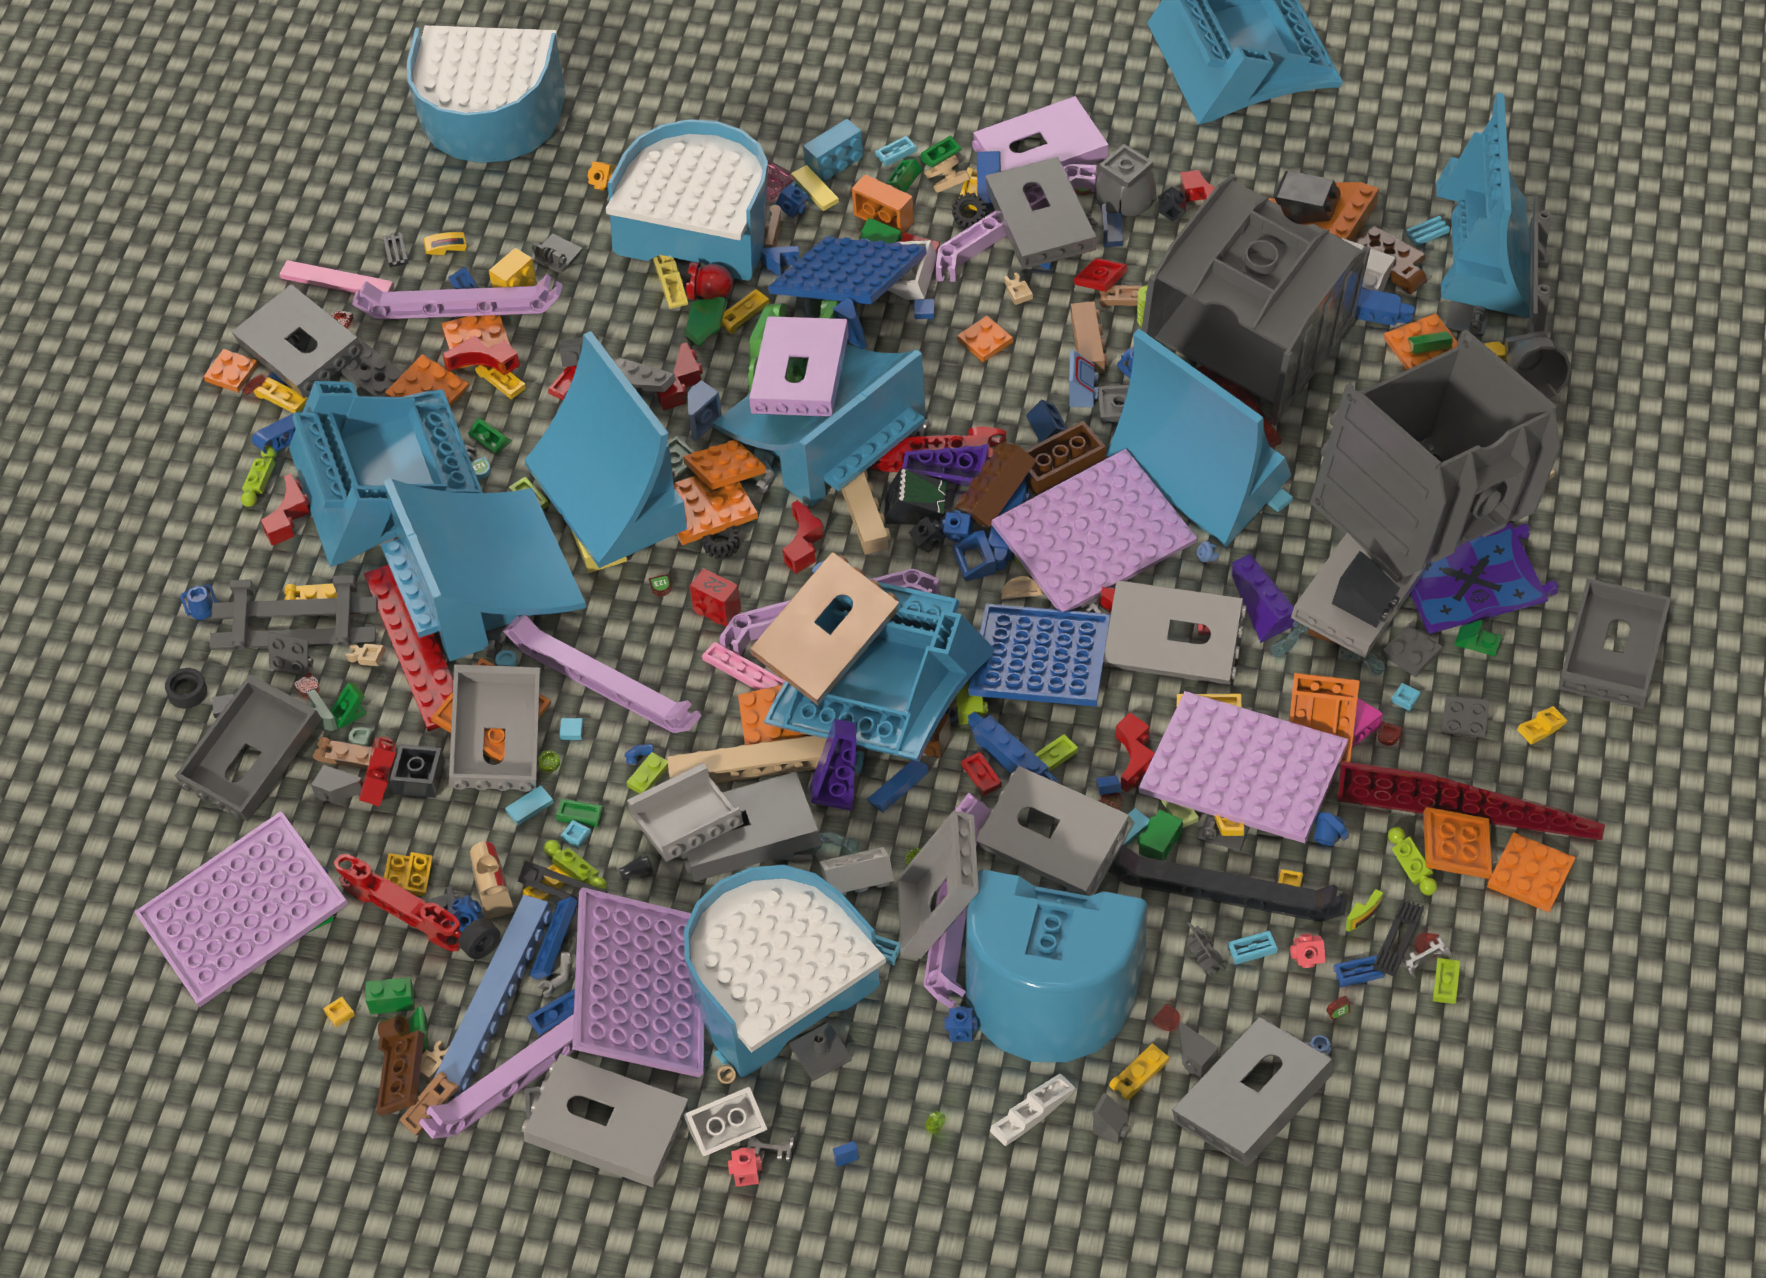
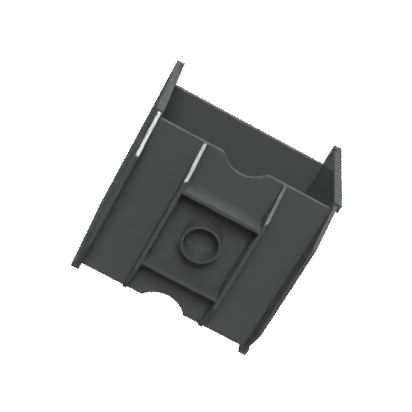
(1254, 294)
(1401, 499)

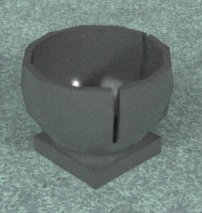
(1126, 177)
(1538, 361)

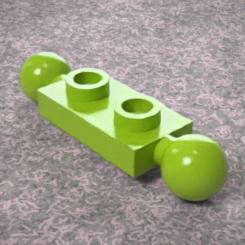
(258, 476)
(1412, 860)
(573, 864)

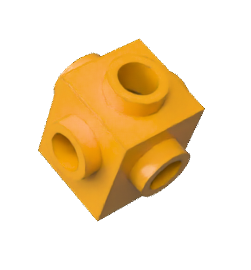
(600, 174)

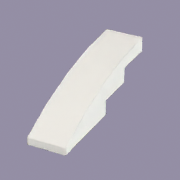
(1033, 1109)

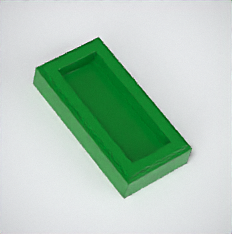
(581, 812)

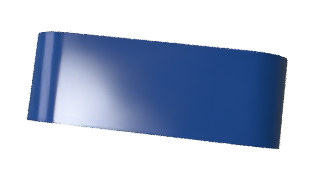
(277, 434)

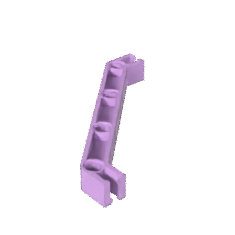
(991, 230)
(456, 301)
(752, 624)
(600, 677)
(945, 952)
(500, 1084)

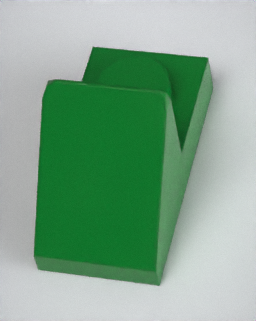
(1475, 639)
(348, 706)

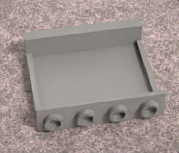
(684, 812)

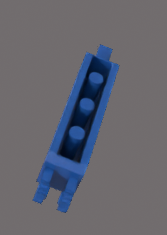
(1383, 308)
(999, 548)
(1005, 747)

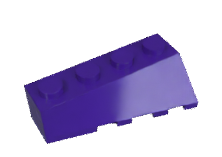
(948, 464)
(1264, 601)
(835, 771)

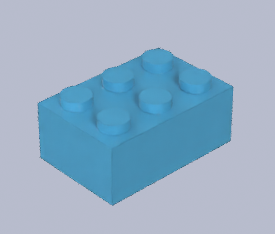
(834, 150)

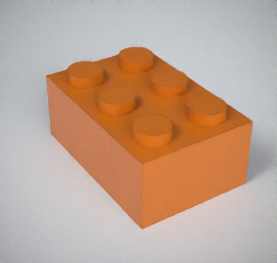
(882, 203)

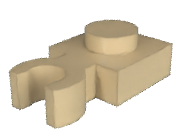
(1017, 290)
(368, 655)
(431, 1061)

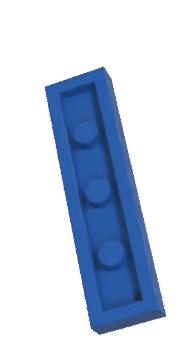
(553, 938)

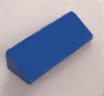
(987, 163)
(898, 785)
(552, 1013)

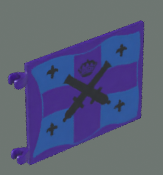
(1480, 582)

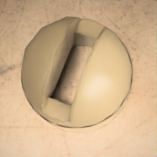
(729, 1076)

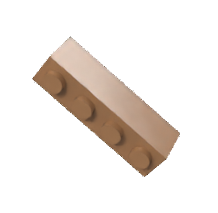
(1088, 333)

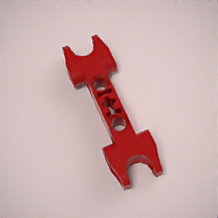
(977, 436)
(397, 901)

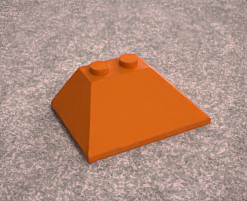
(1325, 705)

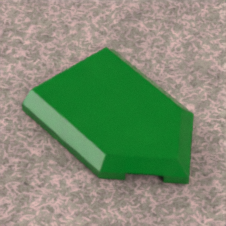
(704, 319)

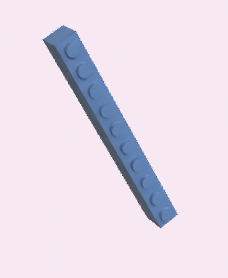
(494, 992)

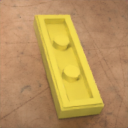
(815, 188)

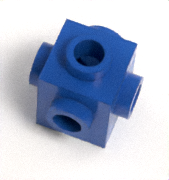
(792, 201)
(958, 526)
(466, 911)
(960, 1024)

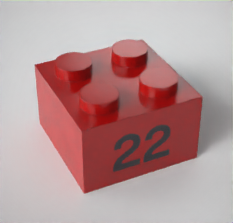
(715, 597)

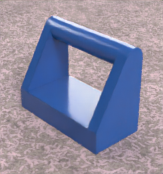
(847, 311)
(979, 541)

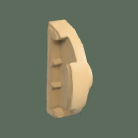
(943, 167)
(951, 179)
(1020, 587)

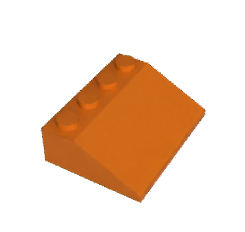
(1352, 209)

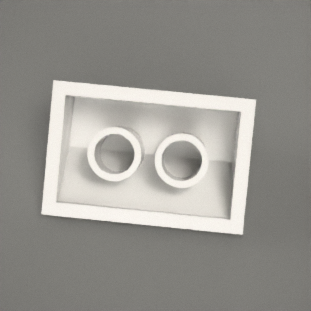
(1377, 269)
(916, 281)
(858, 870)
(725, 1121)

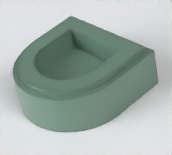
(361, 736)

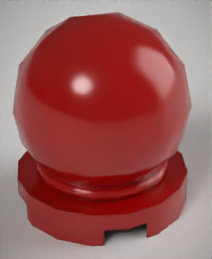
(708, 281)

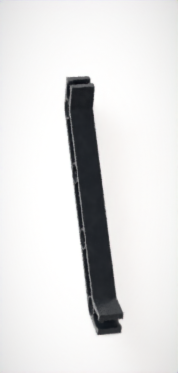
(1228, 888)

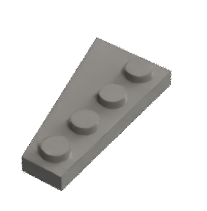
(645, 376)

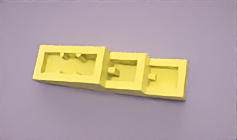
(670, 281)

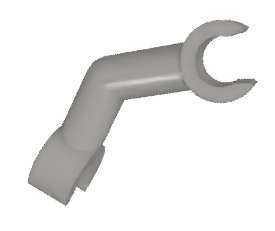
(764, 483)
(566, 962)

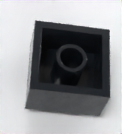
(417, 771)

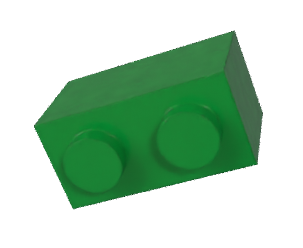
(1160, 836)
(390, 995)

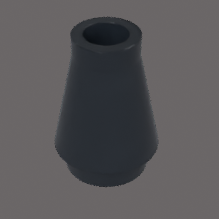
(637, 868)

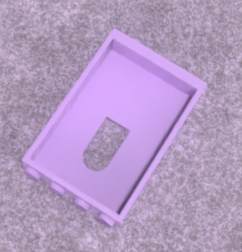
(1064, 127)
(785, 337)

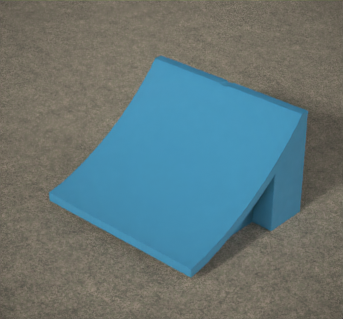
(1240, 52)
(1487, 224)
(874, 410)
(1196, 442)
(355, 443)
(608, 463)
(474, 562)
(898, 682)

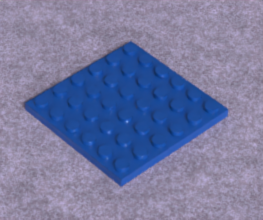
(848, 269)
(1042, 655)

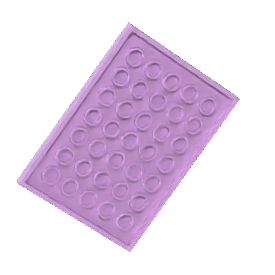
(1093, 531)
(1244, 766)
(240, 908)
(635, 985)

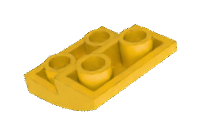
(409, 871)

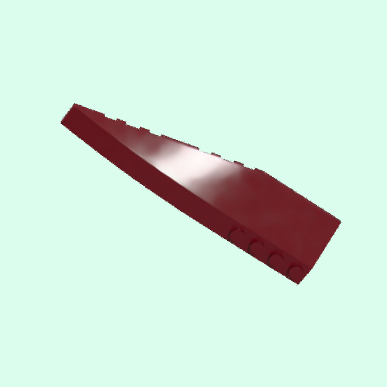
(1416, 791)

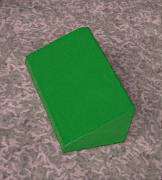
(940, 151)
(904, 174)
(878, 231)
(1430, 342)
(489, 436)
(419, 1022)

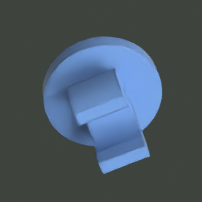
(1206, 552)

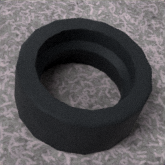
(191, 699)

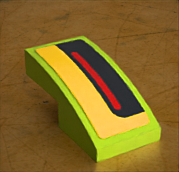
(1362, 913)

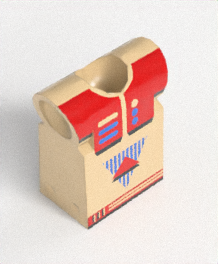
(490, 881)

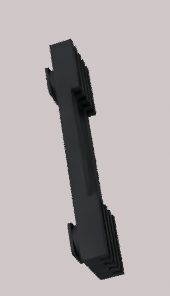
(533, 875)
(1408, 914)

